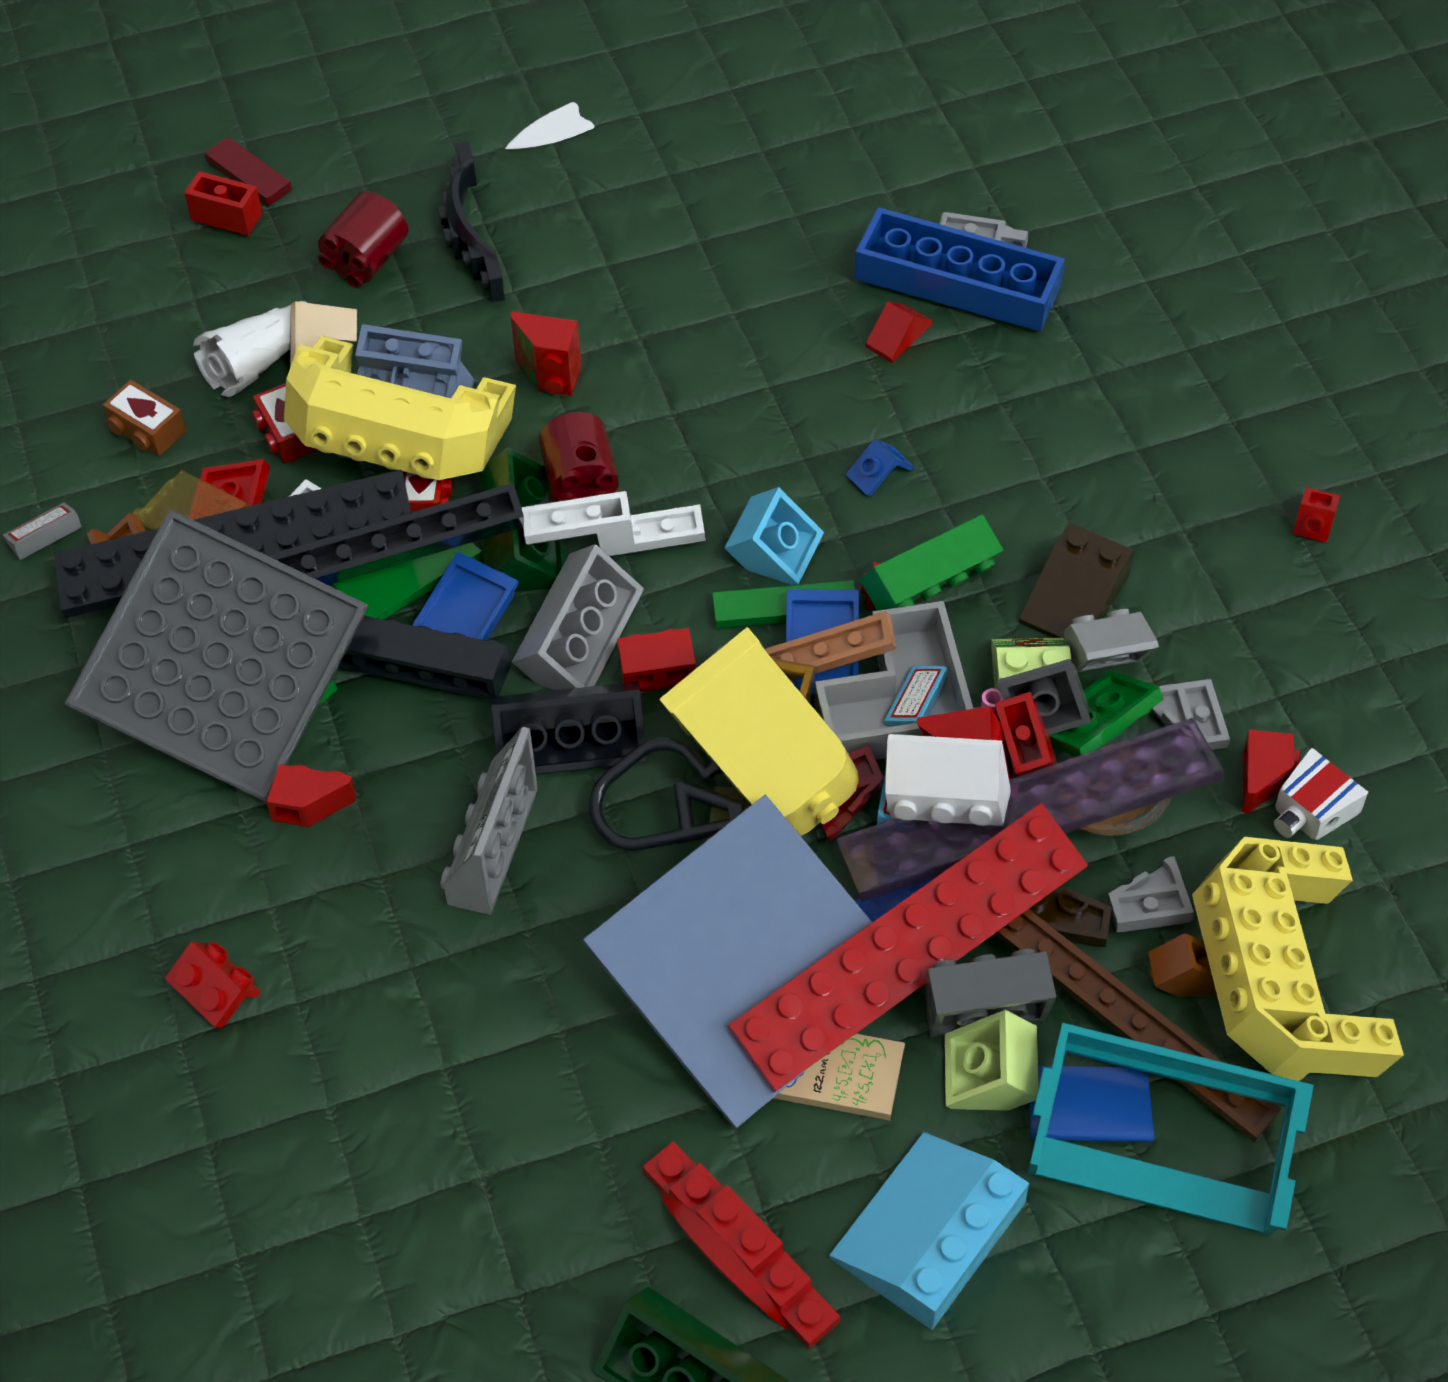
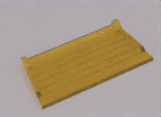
(188, 497)

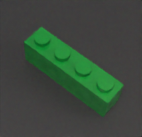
(933, 565)

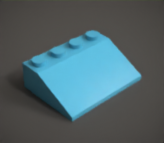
(931, 1226)

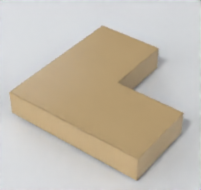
(316, 320)

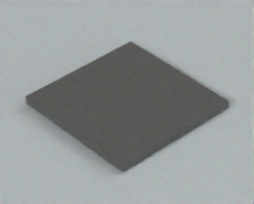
(217, 655)

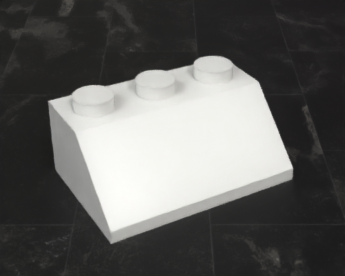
(946, 780)

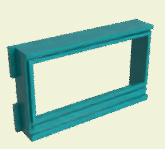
(1159, 1184)

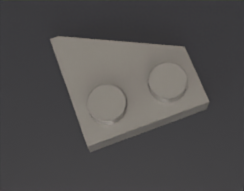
(1194, 701)
(1151, 900)

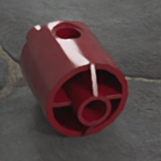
(362, 238)
(577, 457)

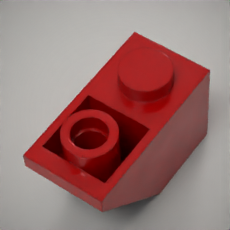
(308, 795)

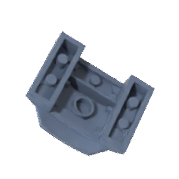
(412, 360)

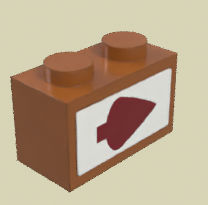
(144, 418)

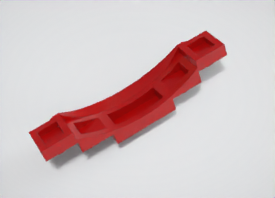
(740, 1245)

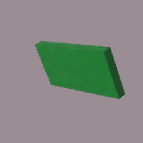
(403, 583)

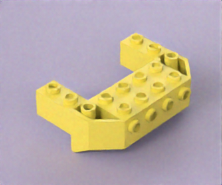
(389, 421)
(1265, 965)

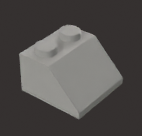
(1110, 640)

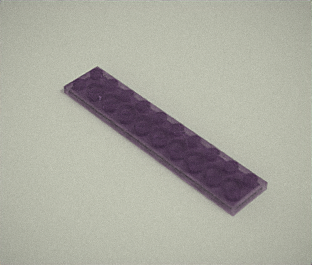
(1072, 791)

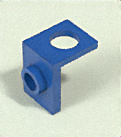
(876, 465)

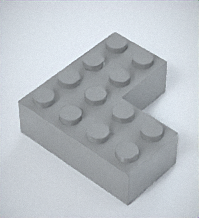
(859, 703)

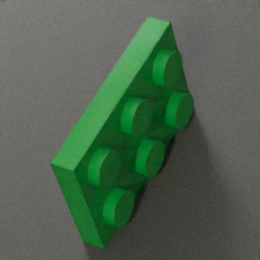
(1113, 705)

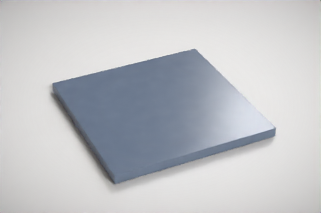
(722, 939)

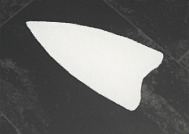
(553, 127)

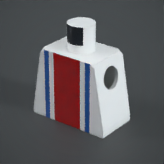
(1317, 798)

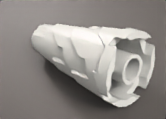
(243, 350)

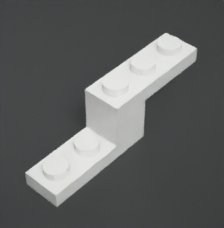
(615, 526)

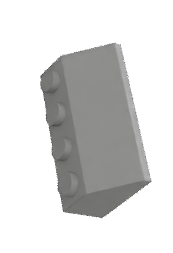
(578, 622)

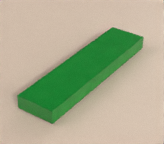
(761, 604)

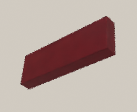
(246, 168)

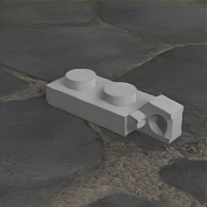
(985, 227)

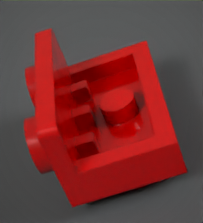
(211, 981)

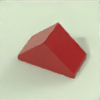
(896, 330)

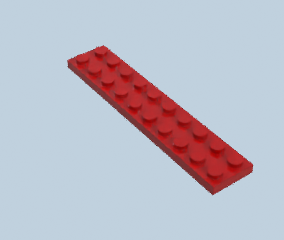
(895, 951)

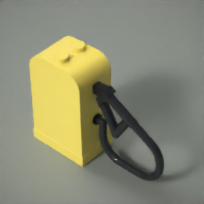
(755, 734)

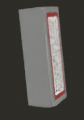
(42, 530)

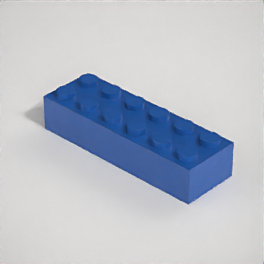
(959, 269)

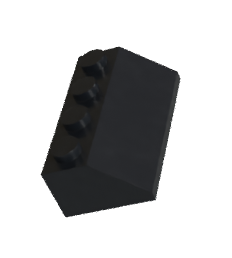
(573, 725)

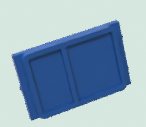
(468, 599)
(816, 611)

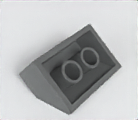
(986, 986)

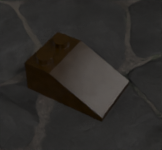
(1076, 581)

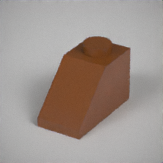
(1182, 967)

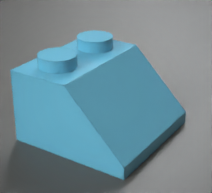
(774, 537)

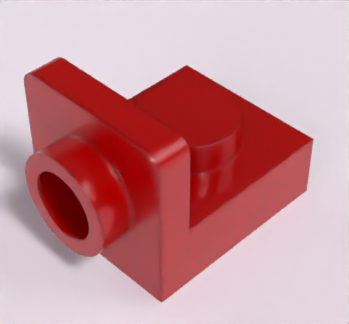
(1316, 514)

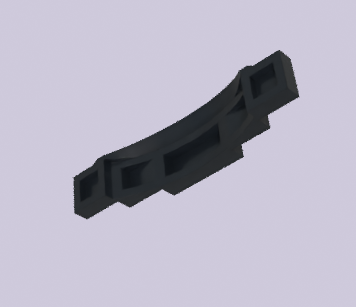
(460, 233)

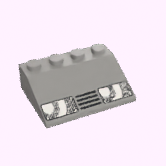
(492, 828)

